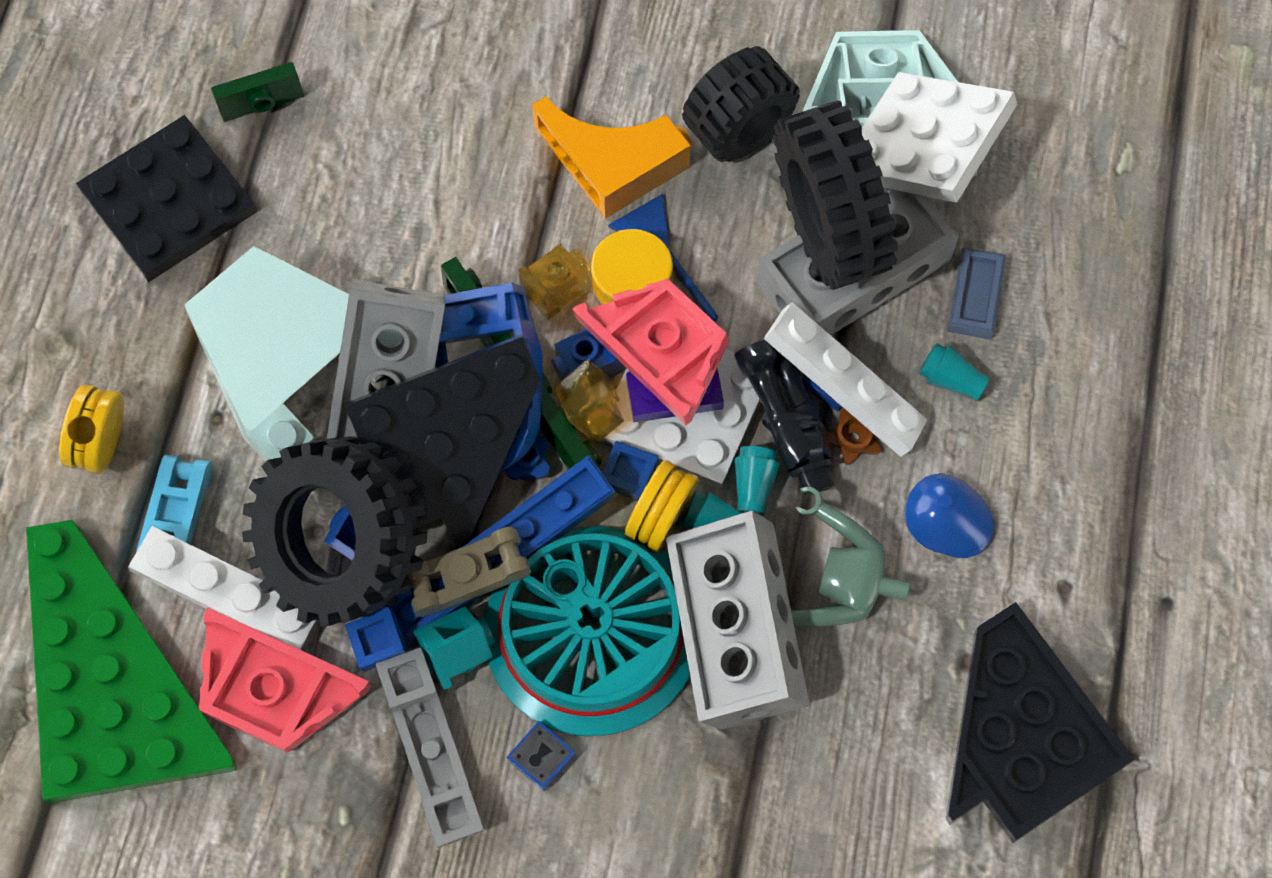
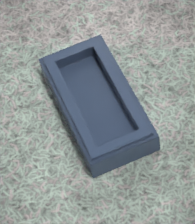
(976, 293)

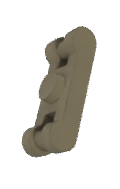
(468, 572)

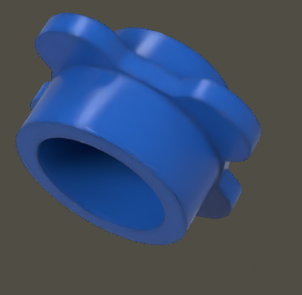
(535, 468)

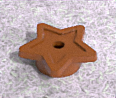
(853, 448)

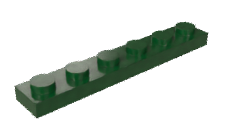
(553, 418)

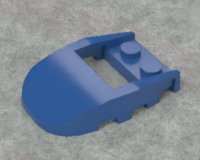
(492, 313)

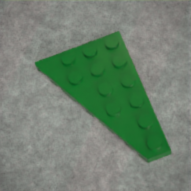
(104, 690)

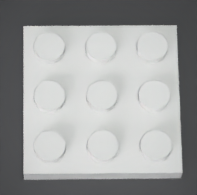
(935, 133)
(708, 442)

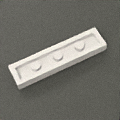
(846, 379)
(216, 586)

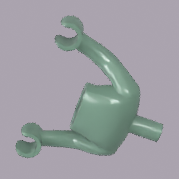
(851, 574)

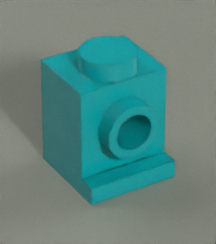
(454, 645)

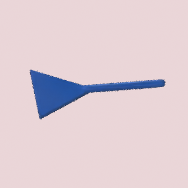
(652, 219)

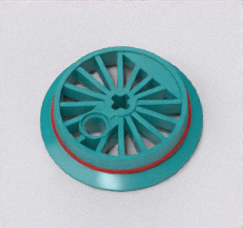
(633, 690)

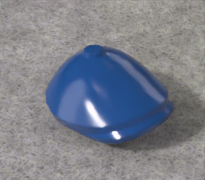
(948, 516)

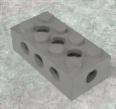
(923, 247)
(363, 356)
(765, 629)

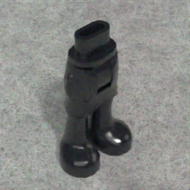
(797, 430)

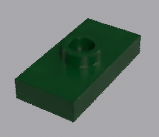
(257, 92)

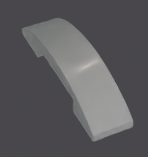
(430, 748)

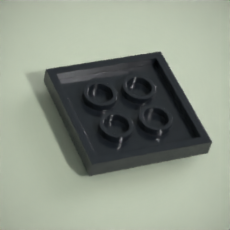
(166, 198)

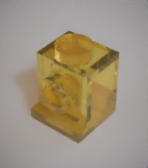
(551, 291)
(590, 401)

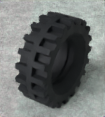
(835, 194)
(381, 520)

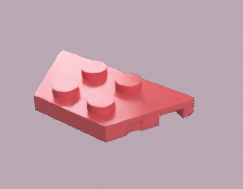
(661, 342)
(270, 685)

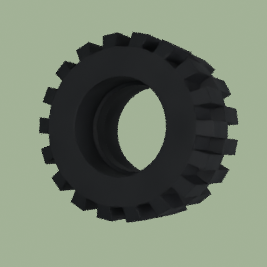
(740, 103)

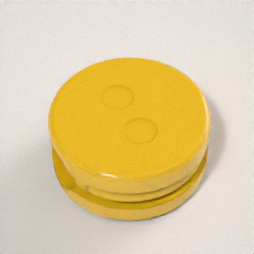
(629, 262)
(91, 429)
(661, 506)

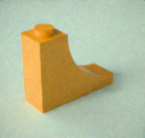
(614, 163)

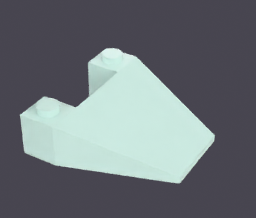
(865, 64)
(267, 337)

